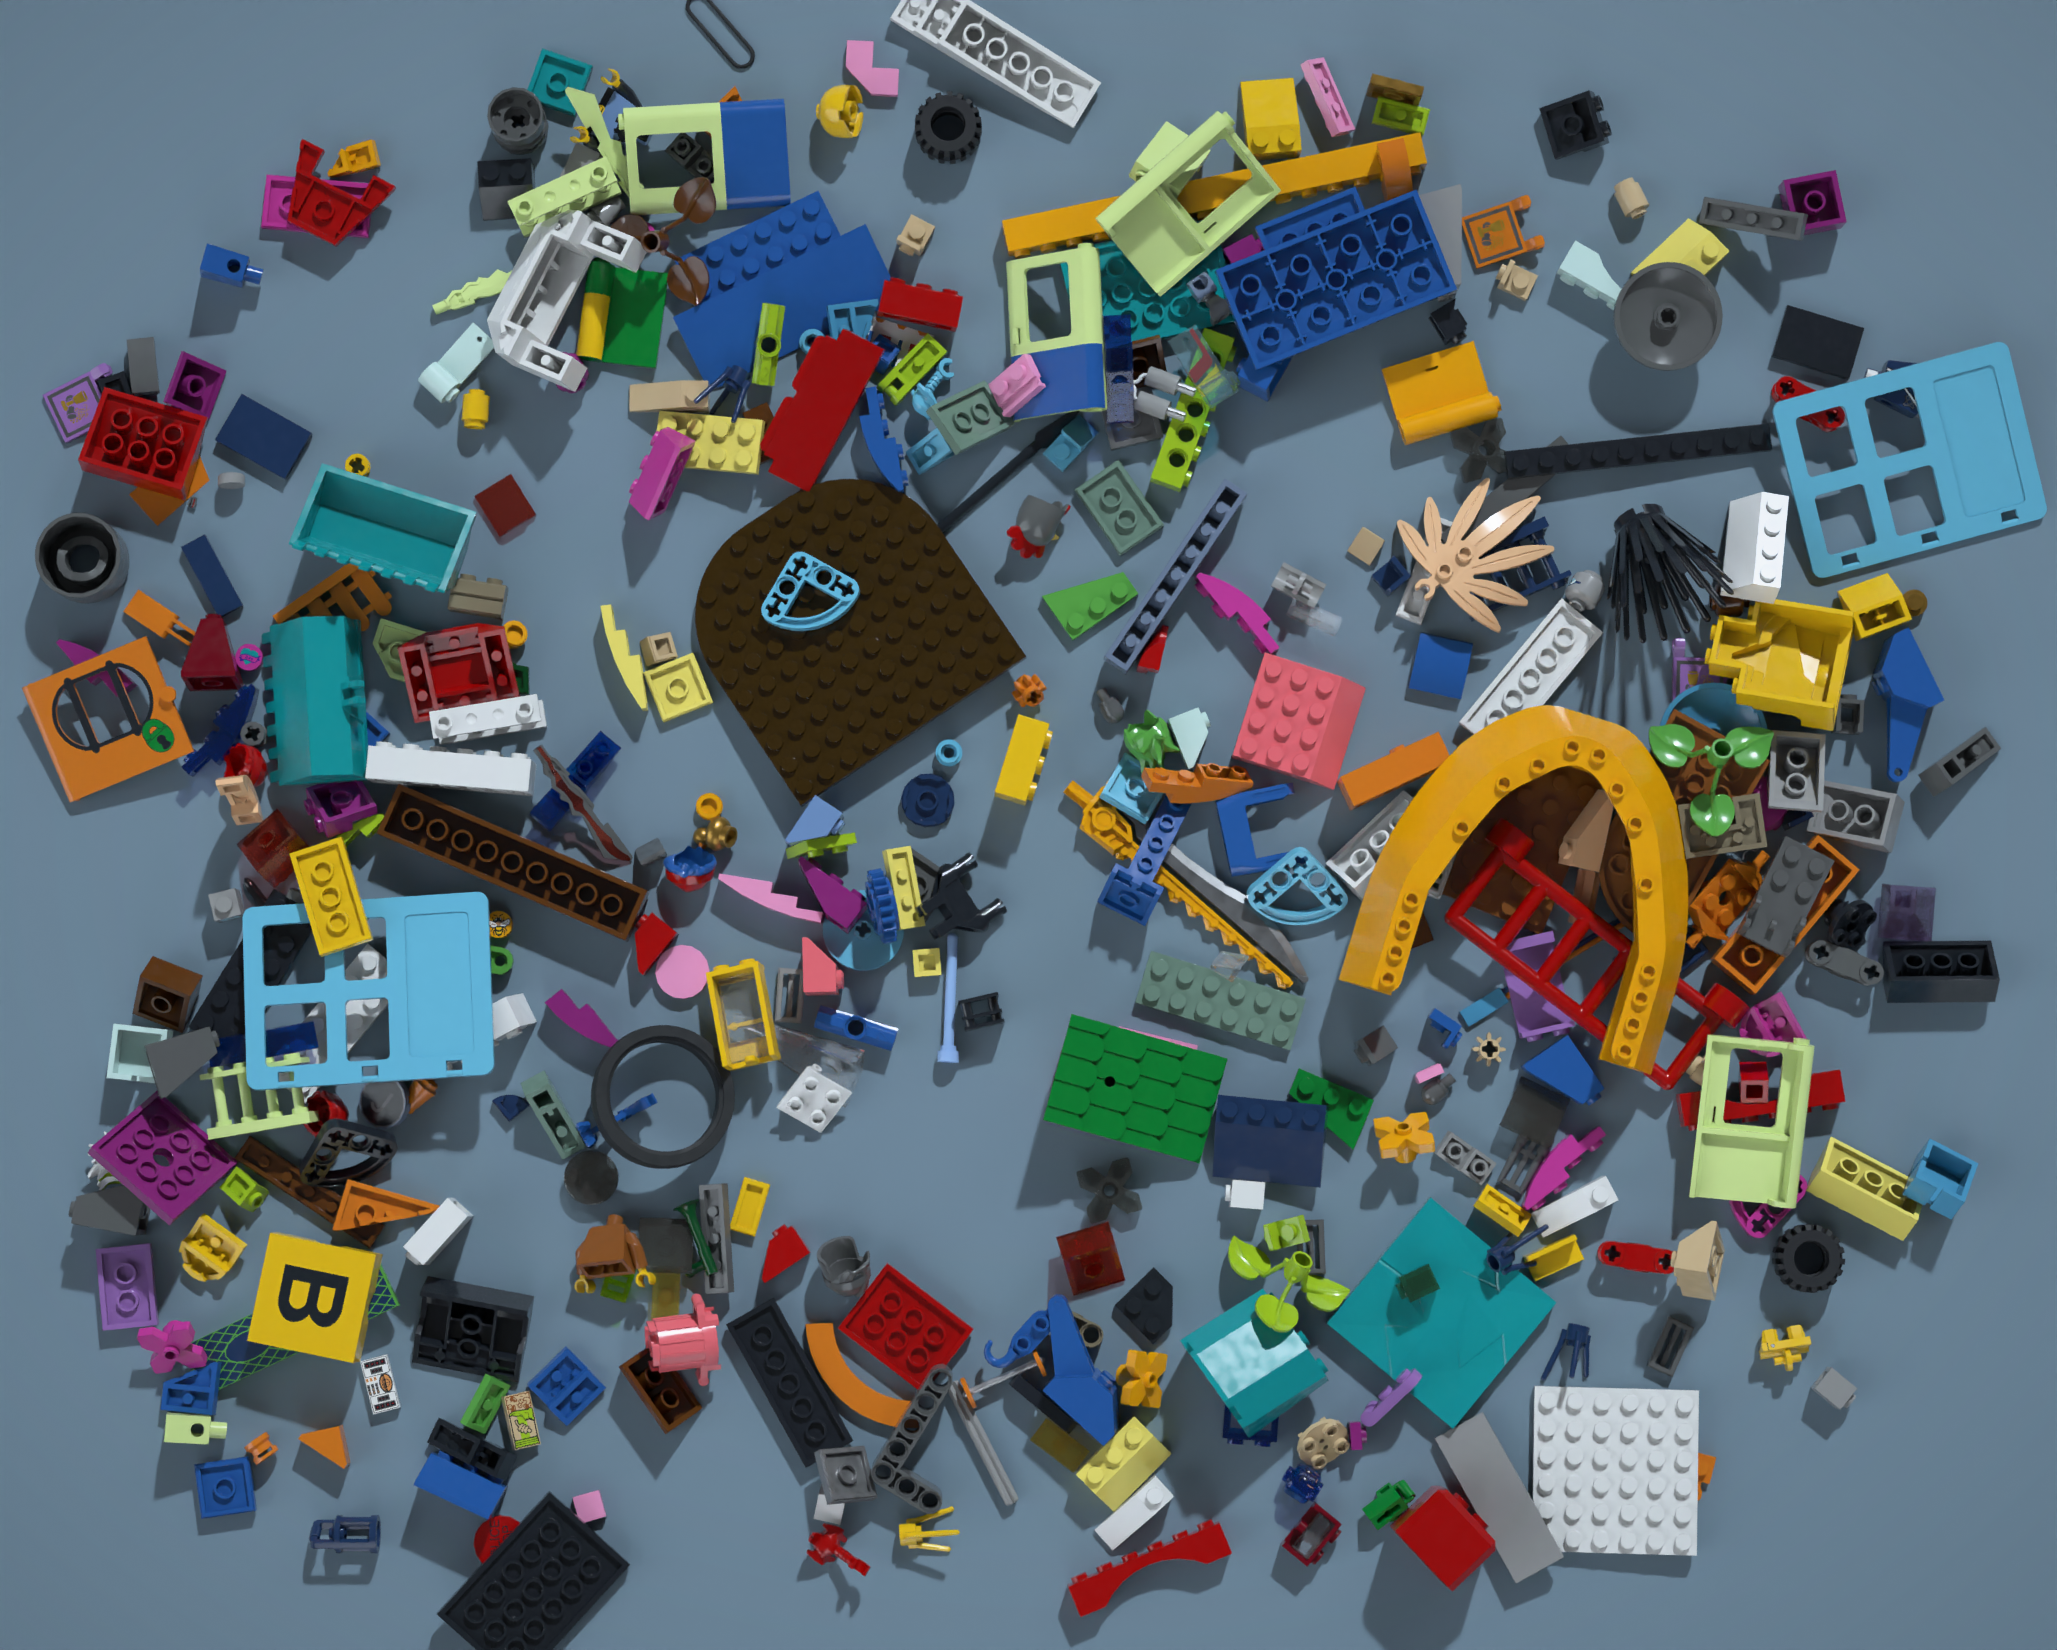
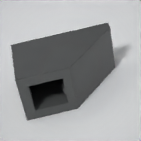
(1374, 1046)

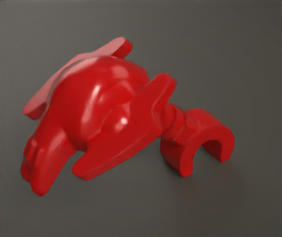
(828, 1543)

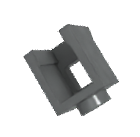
(1855, 727)

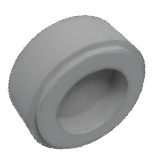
(231, 480)

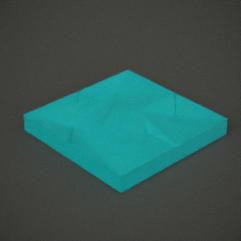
(1453, 1335)

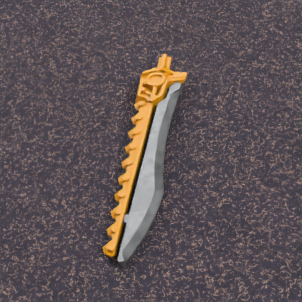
(1114, 834)

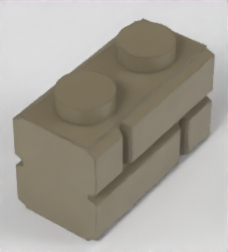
(478, 597)

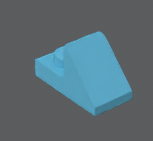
(1070, 443)
(929, 452)

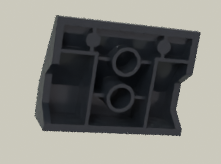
(472, 1328)

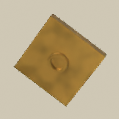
(1394, 89)

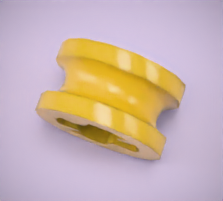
(354, 457)

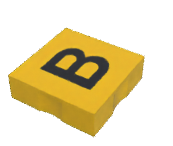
(314, 1297)

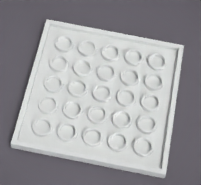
(1617, 1468)

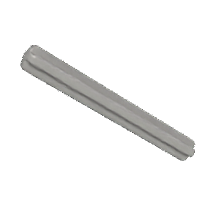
(982, 1444)

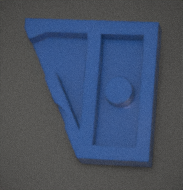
(193, 1391)

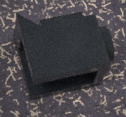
(1449, 323)

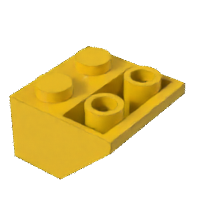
(1875, 605)

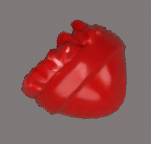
(246, 761)
(328, 1106)

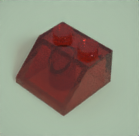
(269, 847)
(1090, 1258)

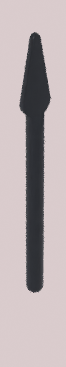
(1043, 439)

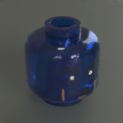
(1302, 1483)

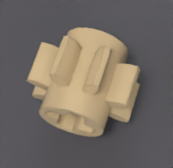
(1493, 1043)

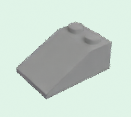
(1796, 771)
(1858, 816)

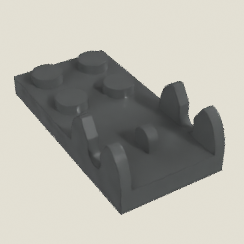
(1785, 897)

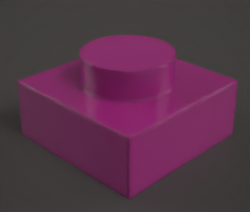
(1357, 1435)

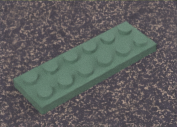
(1216, 1002)

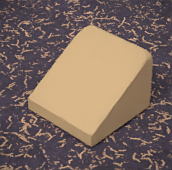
(1366, 545)
(658, 649)

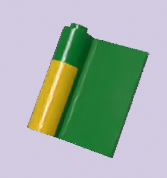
(621, 315)

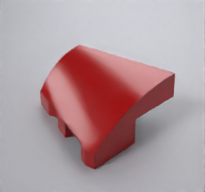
(1153, 652)

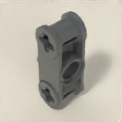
(1844, 963)

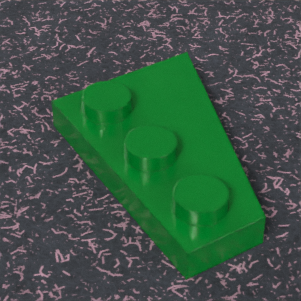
(1346, 1108)

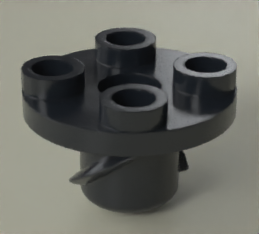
(1848, 921)

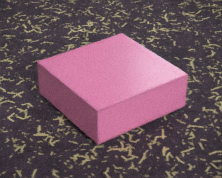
(1428, 1073)
(589, 1506)

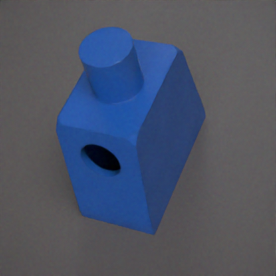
(218, 261)

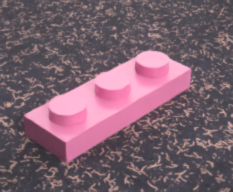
(1327, 97)

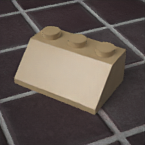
(1699, 1262)

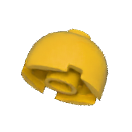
(840, 111)

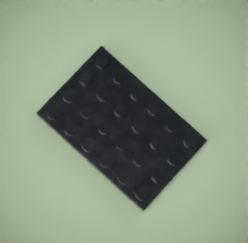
(534, 1582)

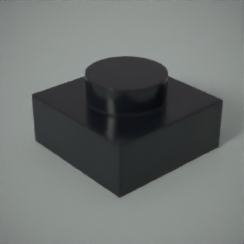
(116, 382)

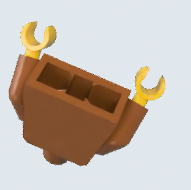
(608, 1253)

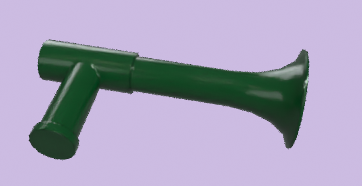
(707, 1262)

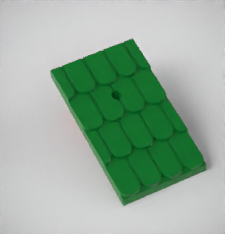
(1159, 1093)

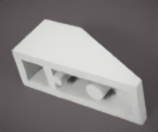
(1575, 1205)
(1134, 1512)

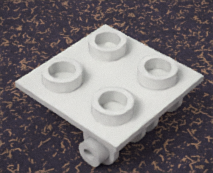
(814, 1098)

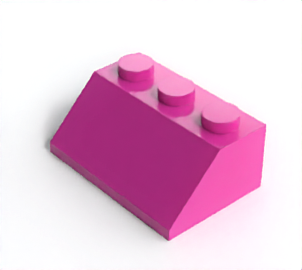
(660, 472)

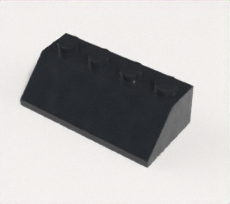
(1939, 971)

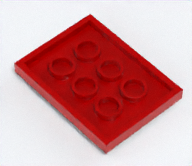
(905, 1326)

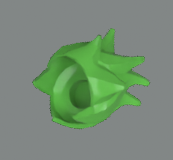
(1149, 741)

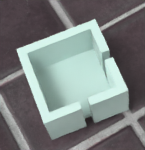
(128, 1053)

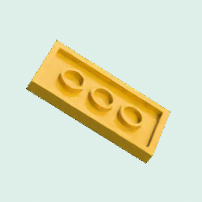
(331, 896)

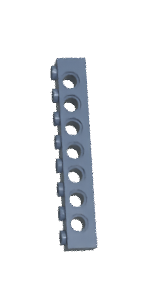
(1175, 576)

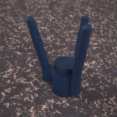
(735, 380)
(1501, 1257)
(1576, 1337)

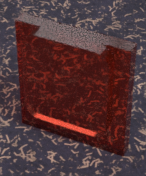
(505, 505)

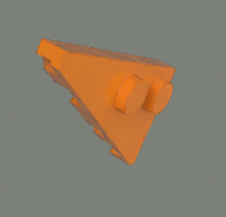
(370, 1205)

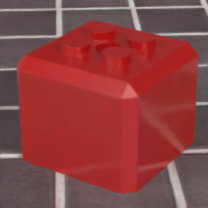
(1445, 1535)

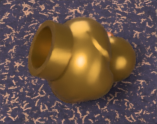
(717, 835)

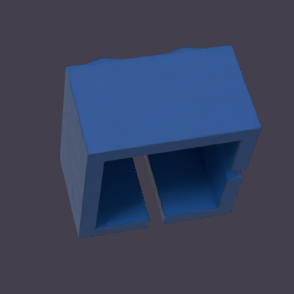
(1263, 381)

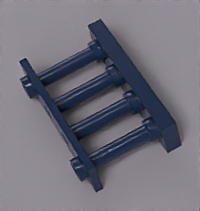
(1535, 533)

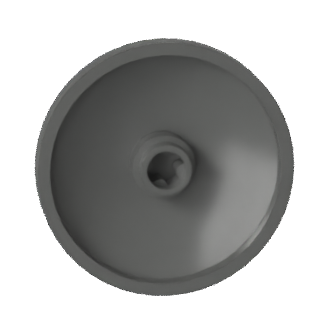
(1668, 316)

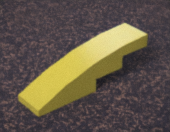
(629, 666)

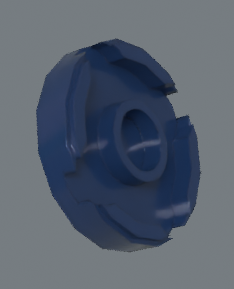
(927, 800)

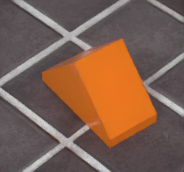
(329, 1443)

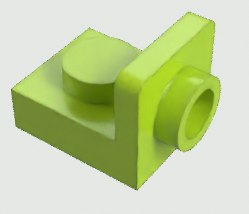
(244, 1190)
(1286, 1232)

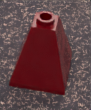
(211, 658)

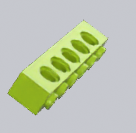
(1176, 477)

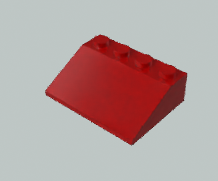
(143, 443)

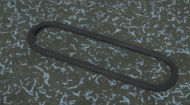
(714, 40)

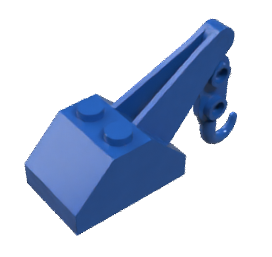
(1077, 1385)

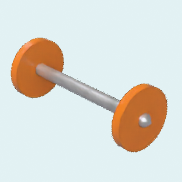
(968, 1393)

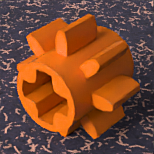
(1028, 690)

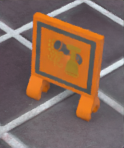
(1496, 233)

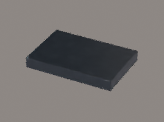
(1817, 342)

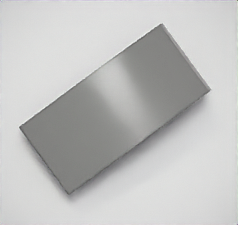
(1464, 1158)

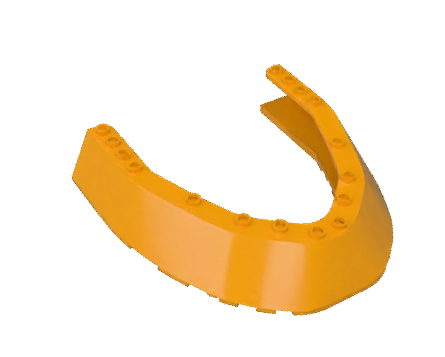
(1463, 794)

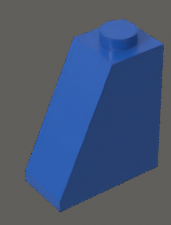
(1565, 1071)

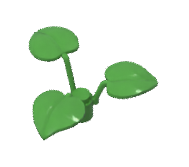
(1747, 744)

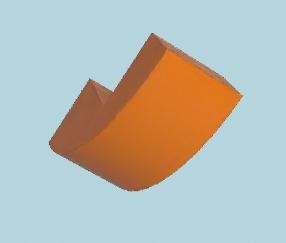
(1394, 168)

